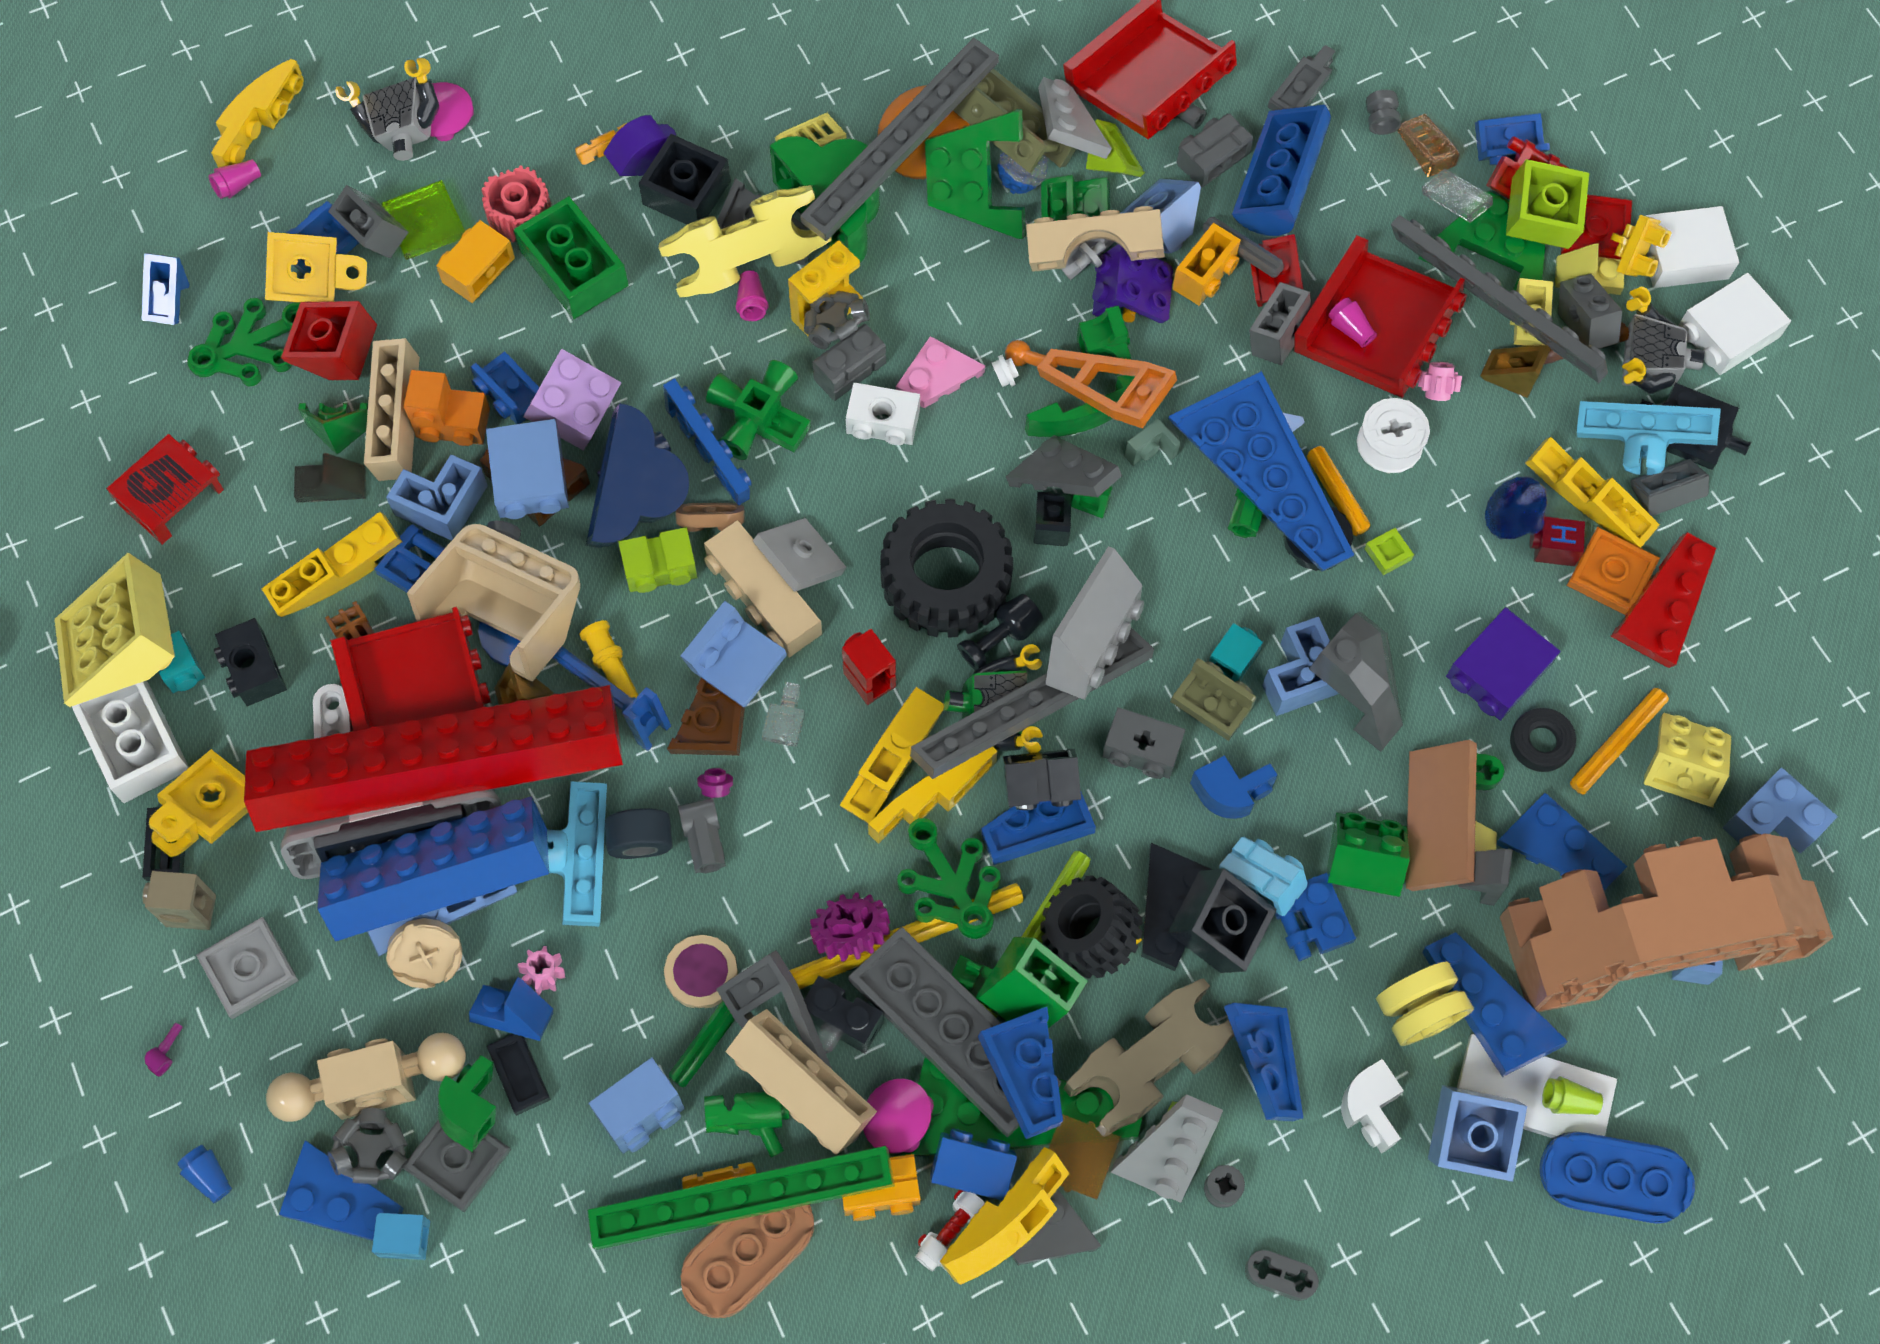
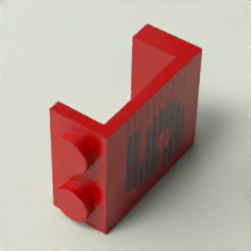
(162, 485)

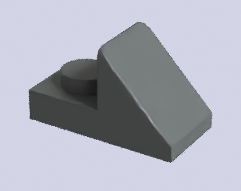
(1490, 874)

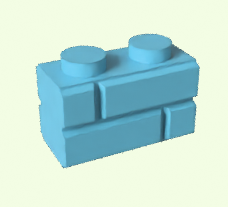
(1266, 873)

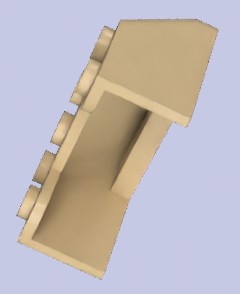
(504, 588)

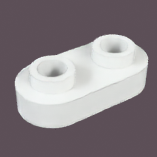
(330, 721)

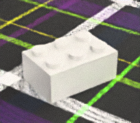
(131, 740)

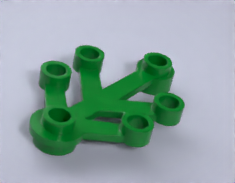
(242, 343)
(951, 884)

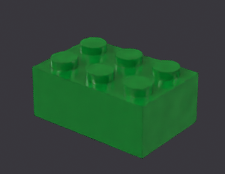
(571, 257)

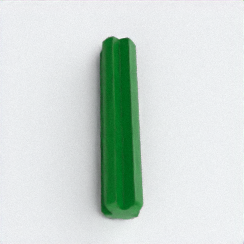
(701, 1046)

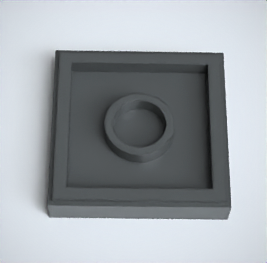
(453, 1169)

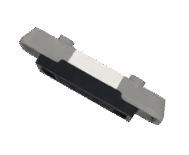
(315, 842)

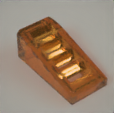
(1429, 163)

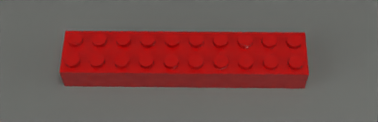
(431, 758)

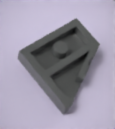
(1059, 1237)

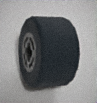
(638, 833)

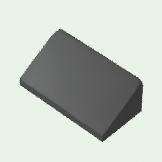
(1671, 487)

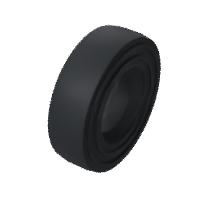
(1536, 759)

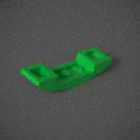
(1052, 421)

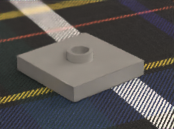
(799, 554)
(247, 968)

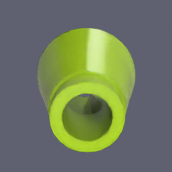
(1570, 1098)

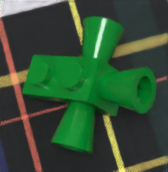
(759, 410)

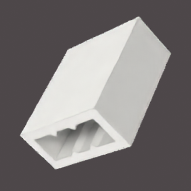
(1697, 248)
(1734, 323)

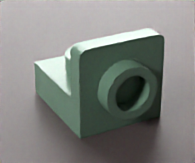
(1149, 441)

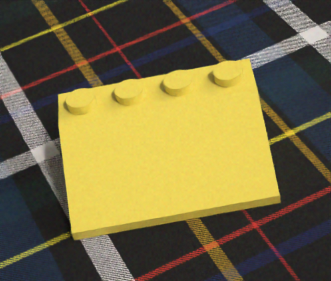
(114, 633)

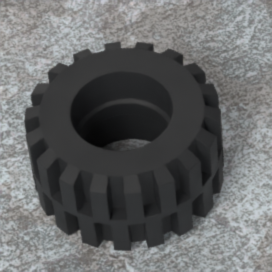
(1109, 941)

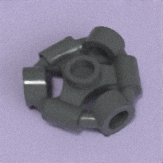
(833, 315)
(368, 1147)

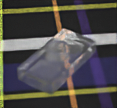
(1457, 195)

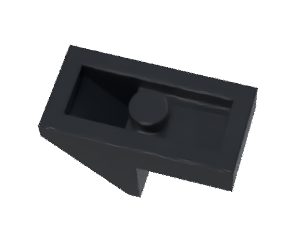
(1052, 519)

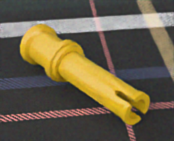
(608, 656)

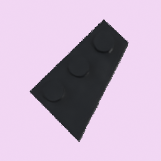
(1167, 887)

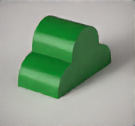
(803, 162)

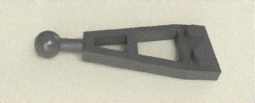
(760, 984)

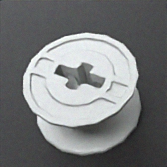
(1393, 435)

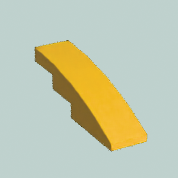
(1587, 491)
(924, 796)

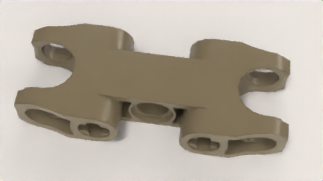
(1132, 1072)

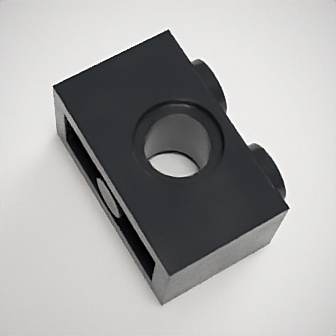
(245, 643)

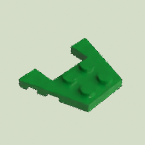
(961, 173)
(1488, 238)

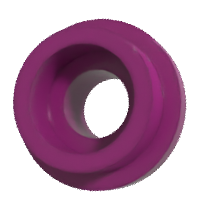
(715, 783)

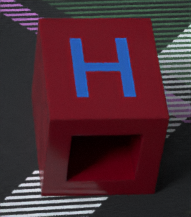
(1559, 541)

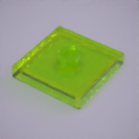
(427, 218)

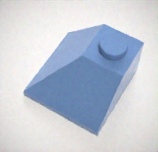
(1177, 208)

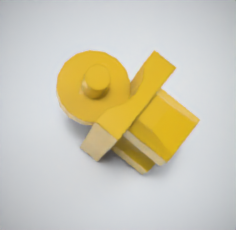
(1635, 245)

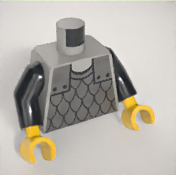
(398, 113)
(1655, 347)

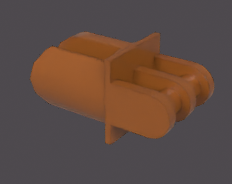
(354, 629)

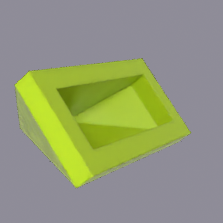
(1120, 159)

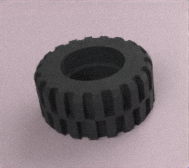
(946, 527)

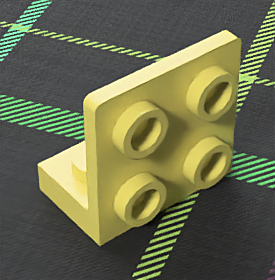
(1690, 760)

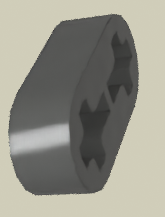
(1278, 1284)

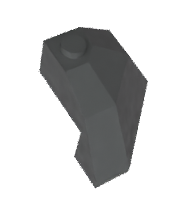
(1362, 671)

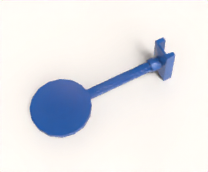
(641, 713)

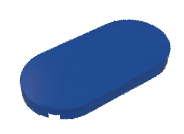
(1616, 1177)

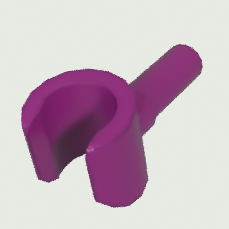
(156, 1059)

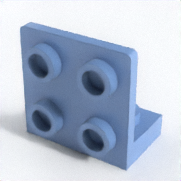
(733, 655)

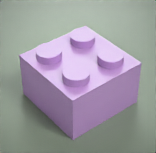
(574, 397)

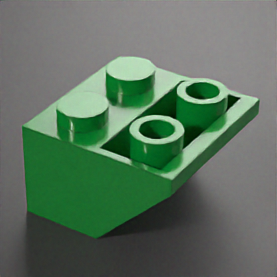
(1368, 854)
(1029, 980)

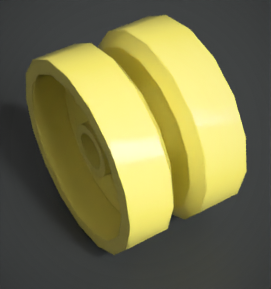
(1424, 1003)

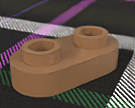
(706, 515)

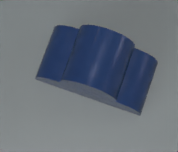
(634, 480)

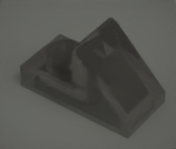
(331, 481)

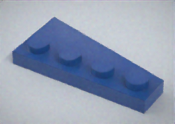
(680, 403)

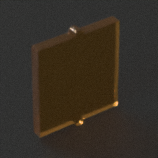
(1083, 1154)

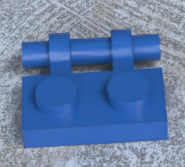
(1324, 918)

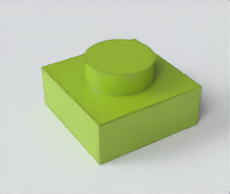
(1389, 551)

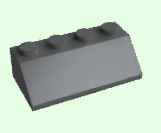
(1094, 627)

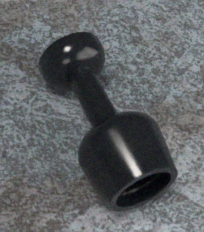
(1016, 619)

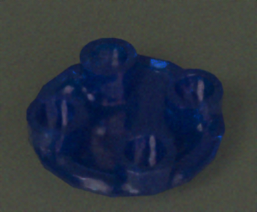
(1516, 508)

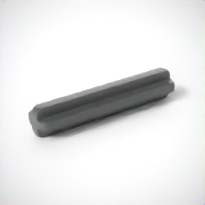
(1251, 251)

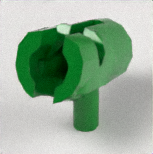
(750, 1112)

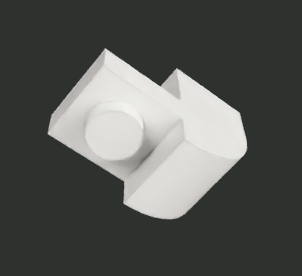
(1363, 1103)

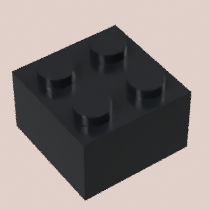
(684, 180)
(1222, 921)

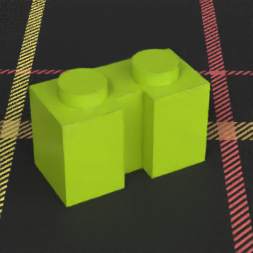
(658, 560)

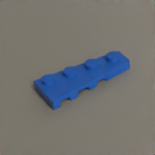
(1501, 1017)

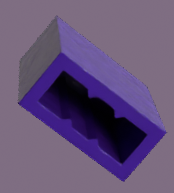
(1502, 664)

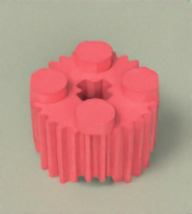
(514, 200)

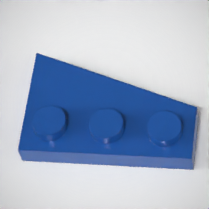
(1029, 831)
(1269, 1057)
(332, 1200)

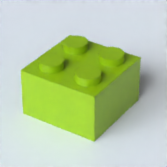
(1547, 204)

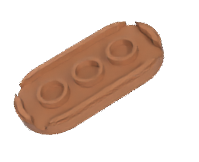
(743, 1259)

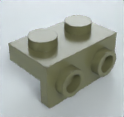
(1214, 698)

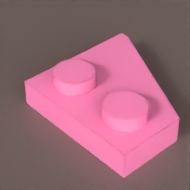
(938, 372)

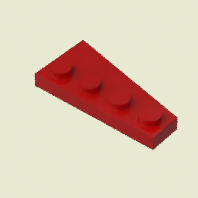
(1666, 607)

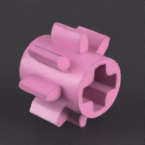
(1440, 381)
(549, 974)

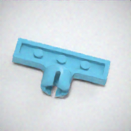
(1648, 429)
(578, 853)

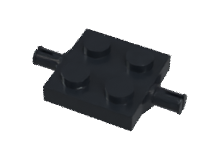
(1704, 454)

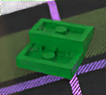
(1066, 197)

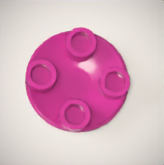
(453, 112)
(900, 1117)

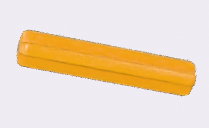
(1338, 489)

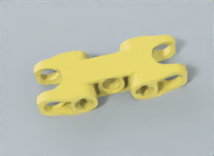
(724, 249)

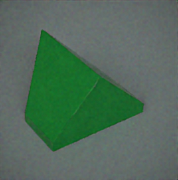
(336, 426)

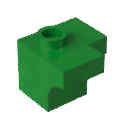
(1105, 335)

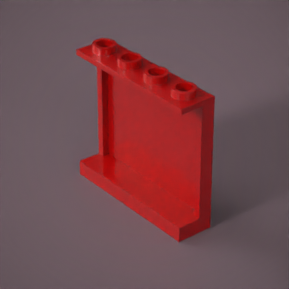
(1147, 68)
(1401, 307)
(410, 672)

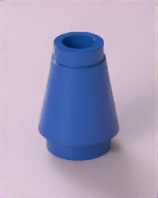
(205, 1173)

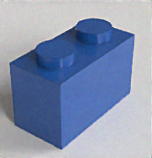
(973, 1164)

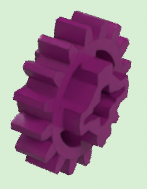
(850, 926)

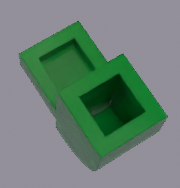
(461, 1110)

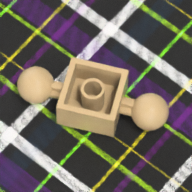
(365, 1078)

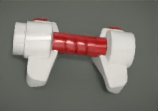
(935, 1245)

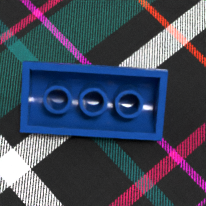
(1281, 169)

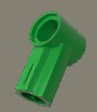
(1245, 517)

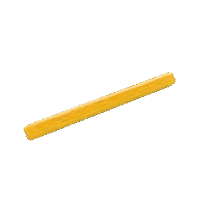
(826, 968)

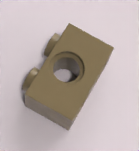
(179, 900)

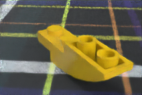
(259, 104)
(330, 571)
(892, 755)
(1005, 1228)

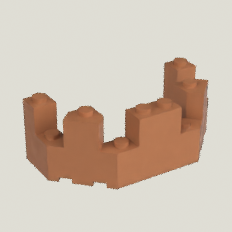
(1688, 916)

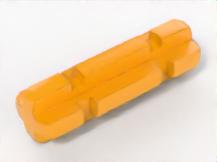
(586, 153)
(718, 1175)

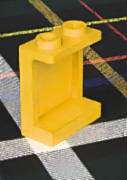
(824, 274)

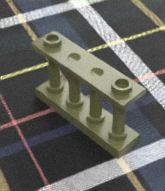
(999, 96)

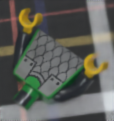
(993, 683)

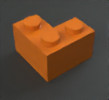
(445, 413)

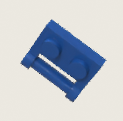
(404, 567)

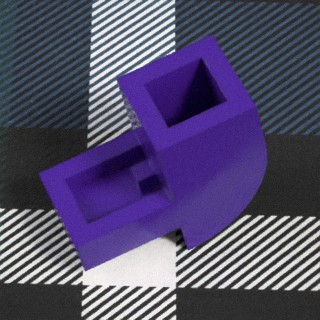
(637, 145)

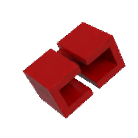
(868, 666)

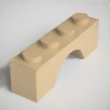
(1054, 241)

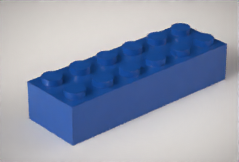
(433, 868)

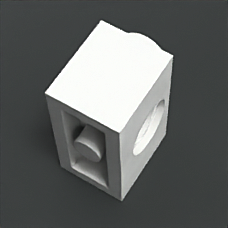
(870, 401)

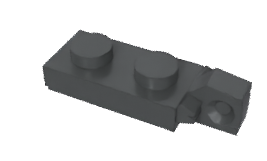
(1303, 81)

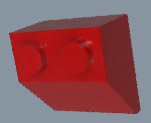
(330, 339)

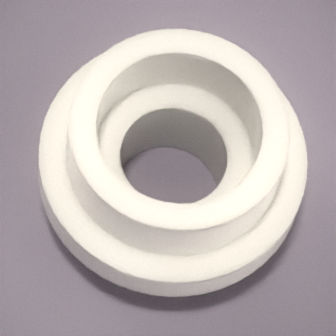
(1005, 371)

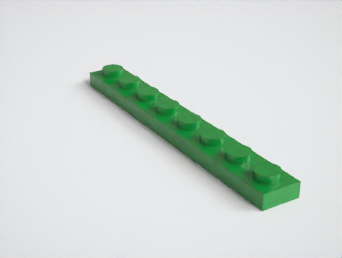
(740, 1198)

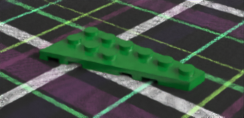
(956, 1111)

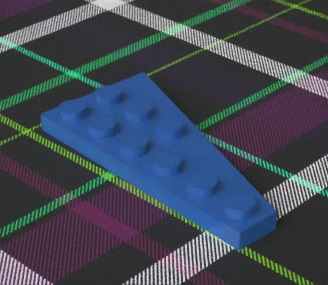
(1257, 451)

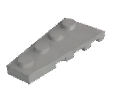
(1171, 1150)

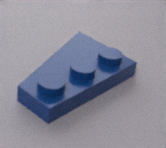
(1557, 840)
(1024, 1067)

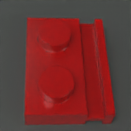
(1287, 250)

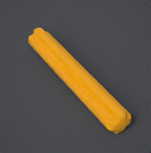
(1619, 741)

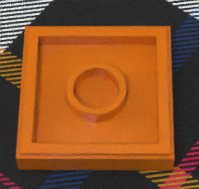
(1613, 571)

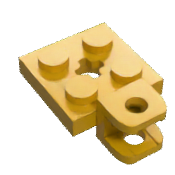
(326, 273)
(187, 812)

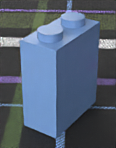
(527, 469)

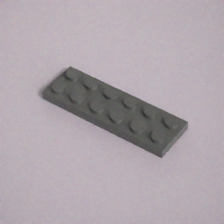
(937, 1019)

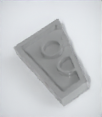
(1069, 120)

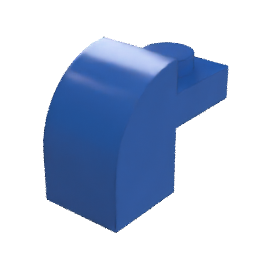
(1226, 793)

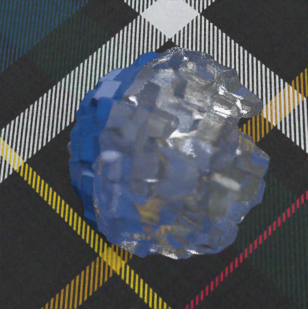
(1017, 178)

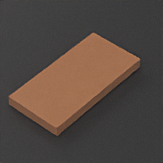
(1441, 815)

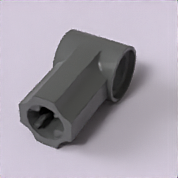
(701, 827)

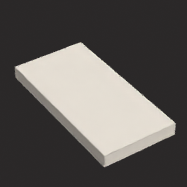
(1527, 1087)

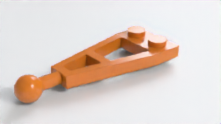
(1135, 404)

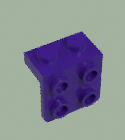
(1136, 285)

